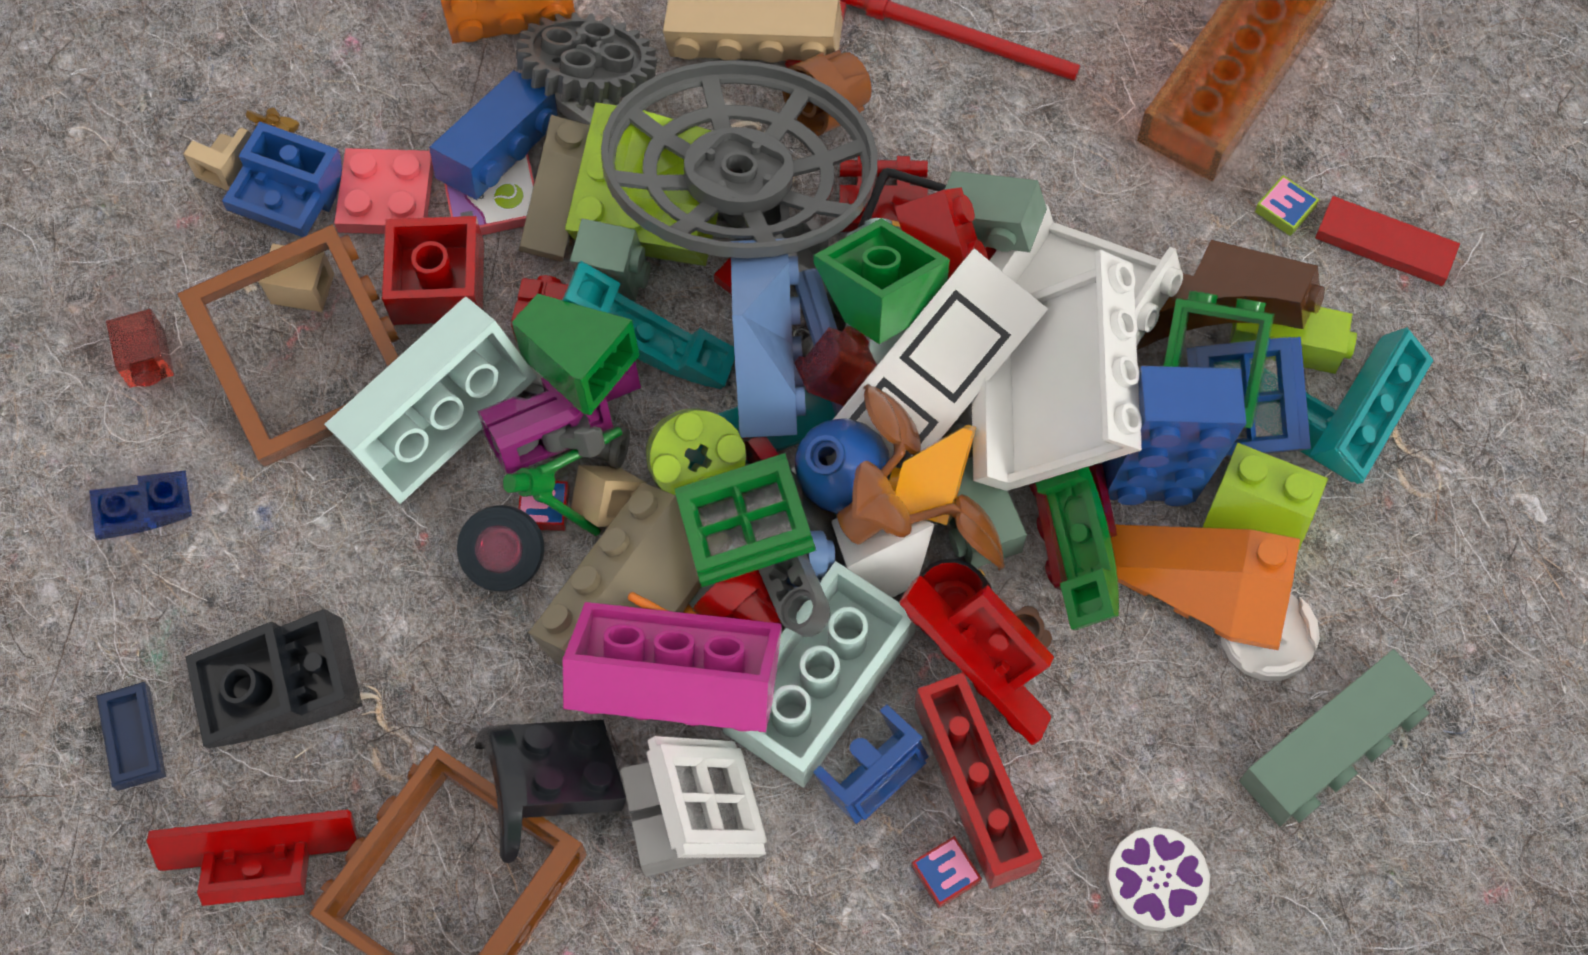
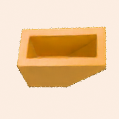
(934, 474)

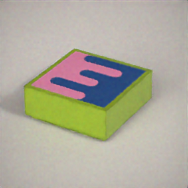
(1286, 205)

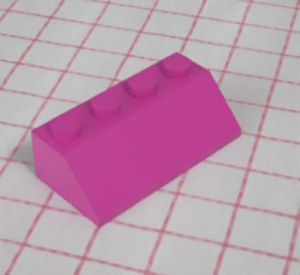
(672, 667)

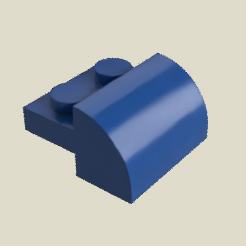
(284, 180)

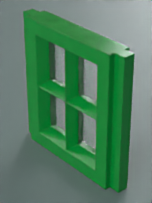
(744, 520)

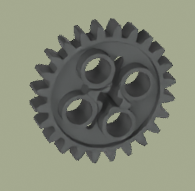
(584, 58)

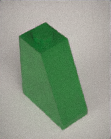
(576, 348)

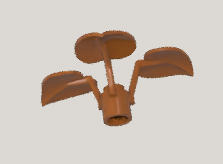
(878, 507)

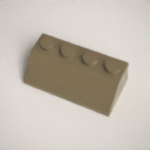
(637, 553)

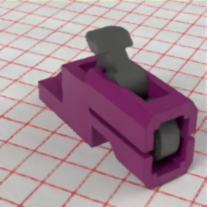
(548, 424)

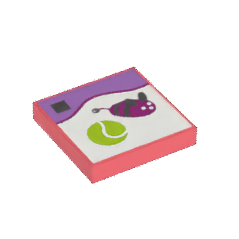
(502, 205)

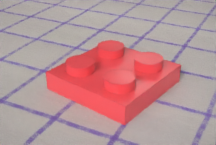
(382, 187)

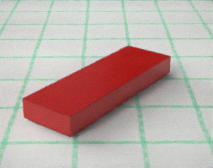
(1387, 241)

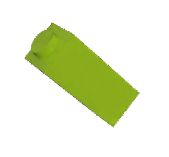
(1323, 340)

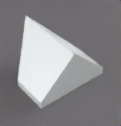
(886, 559)

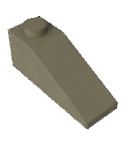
(554, 188)

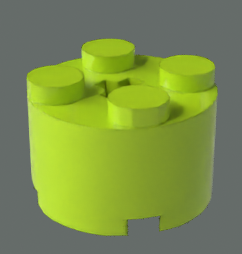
(686, 430)

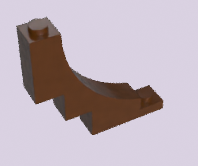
(1235, 272)

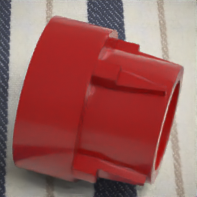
(739, 598)

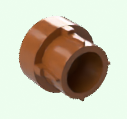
(843, 74)

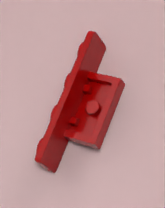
(989, 648)
(252, 856)

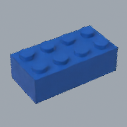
(1185, 434)

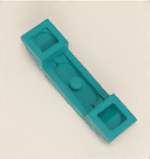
(661, 344)

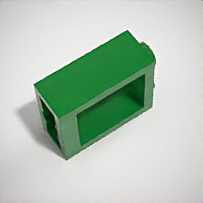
(1245, 311)

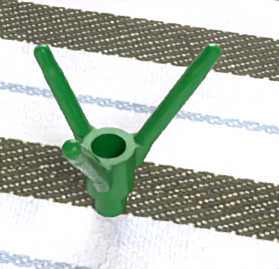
(540, 483)

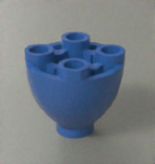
(832, 484)

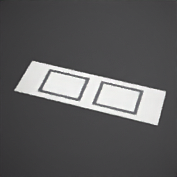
(950, 349)

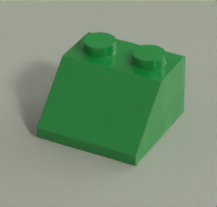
(881, 278)

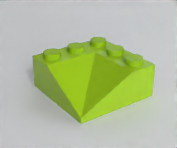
(593, 198)

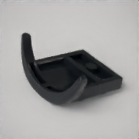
(549, 773)

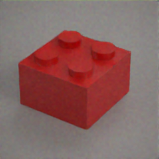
(431, 267)

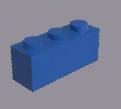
(492, 136)

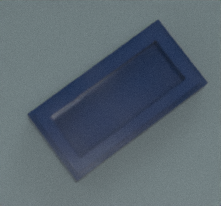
(130, 736)

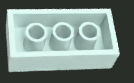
(430, 399)
(828, 675)

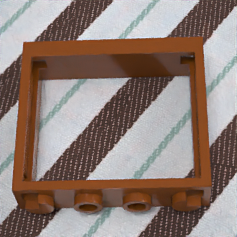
(195, 300)
(395, 820)

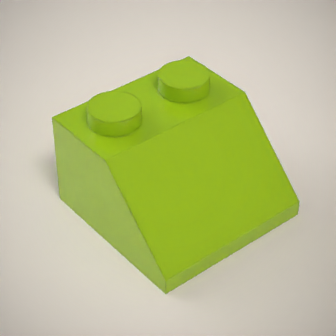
(1265, 495)

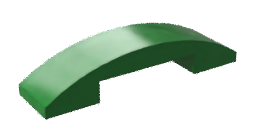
(1085, 548)

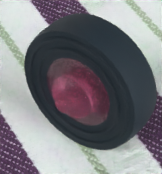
(500, 548)

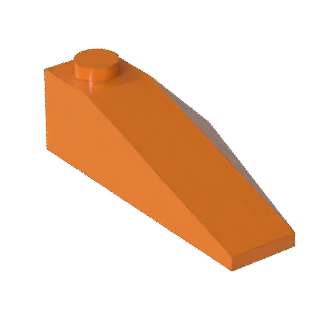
(1217, 575)

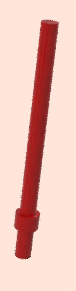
(886, 8)

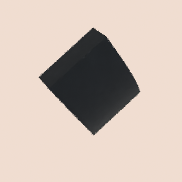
(273, 680)

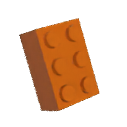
(488, 18)

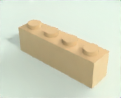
(752, 29)

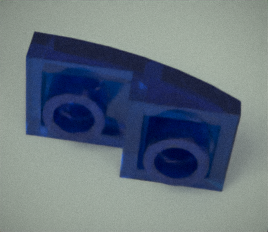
(140, 507)

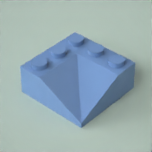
(764, 349)

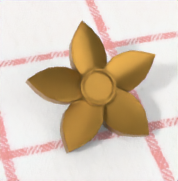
(273, 118)

